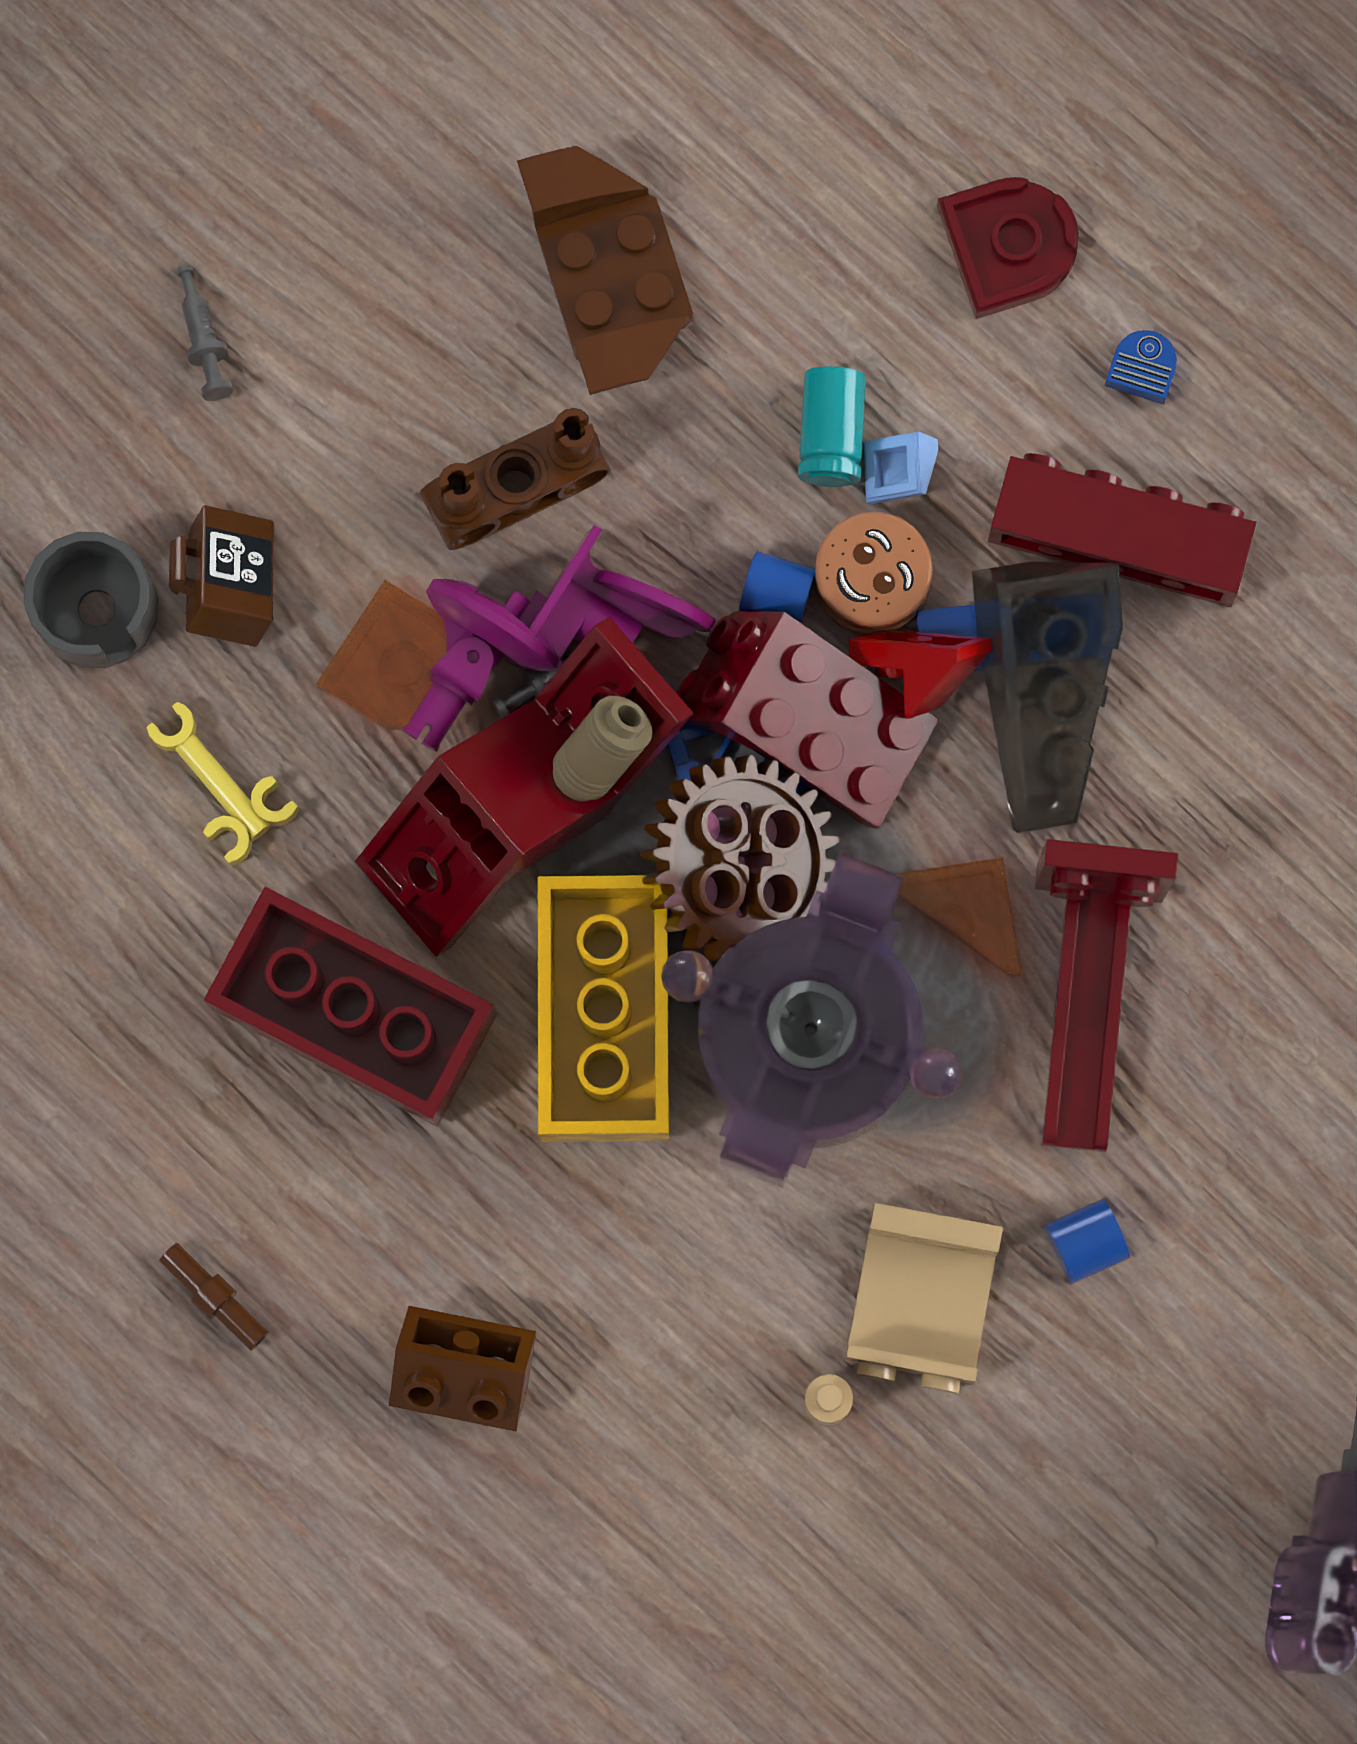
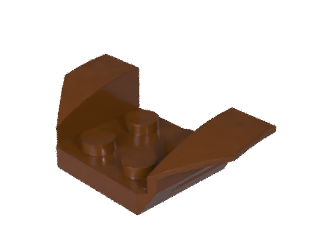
(606, 265)

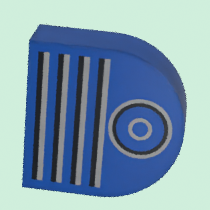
(1143, 366)

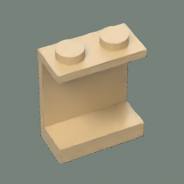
(923, 1297)

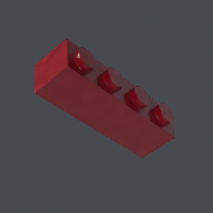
(1145, 533)

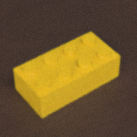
(602, 1011)

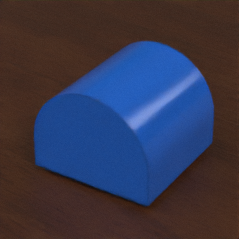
(777, 586)
(1087, 1241)

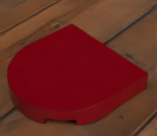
(1009, 242)

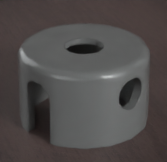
(70, 571)

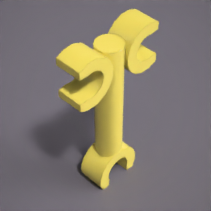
(247, 817)

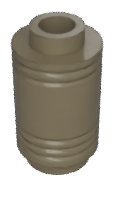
(601, 748)

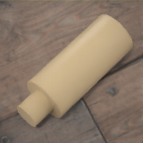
(828, 1400)

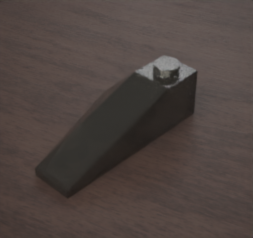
(1047, 678)

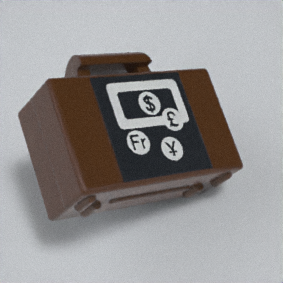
(226, 575)

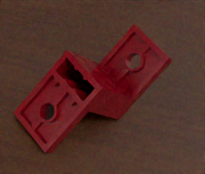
(494, 797)

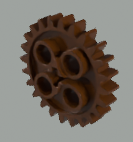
(690, 855)

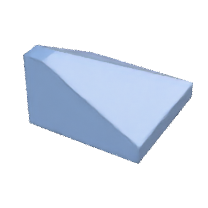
(898, 466)

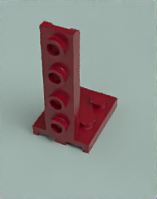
(1099, 894)

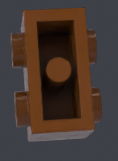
(463, 1374)

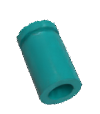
(832, 426)

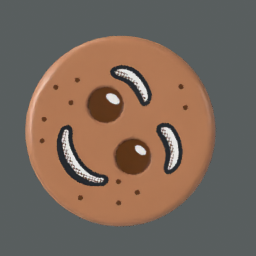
(873, 573)

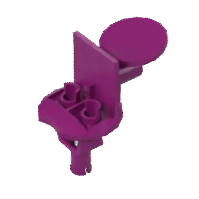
(536, 630)

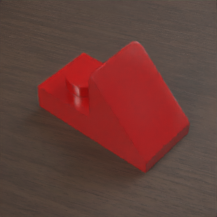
(928, 662)

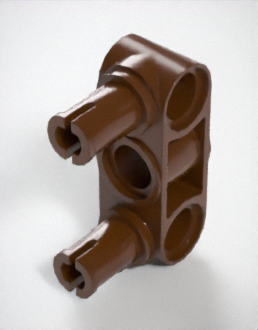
(557, 458)

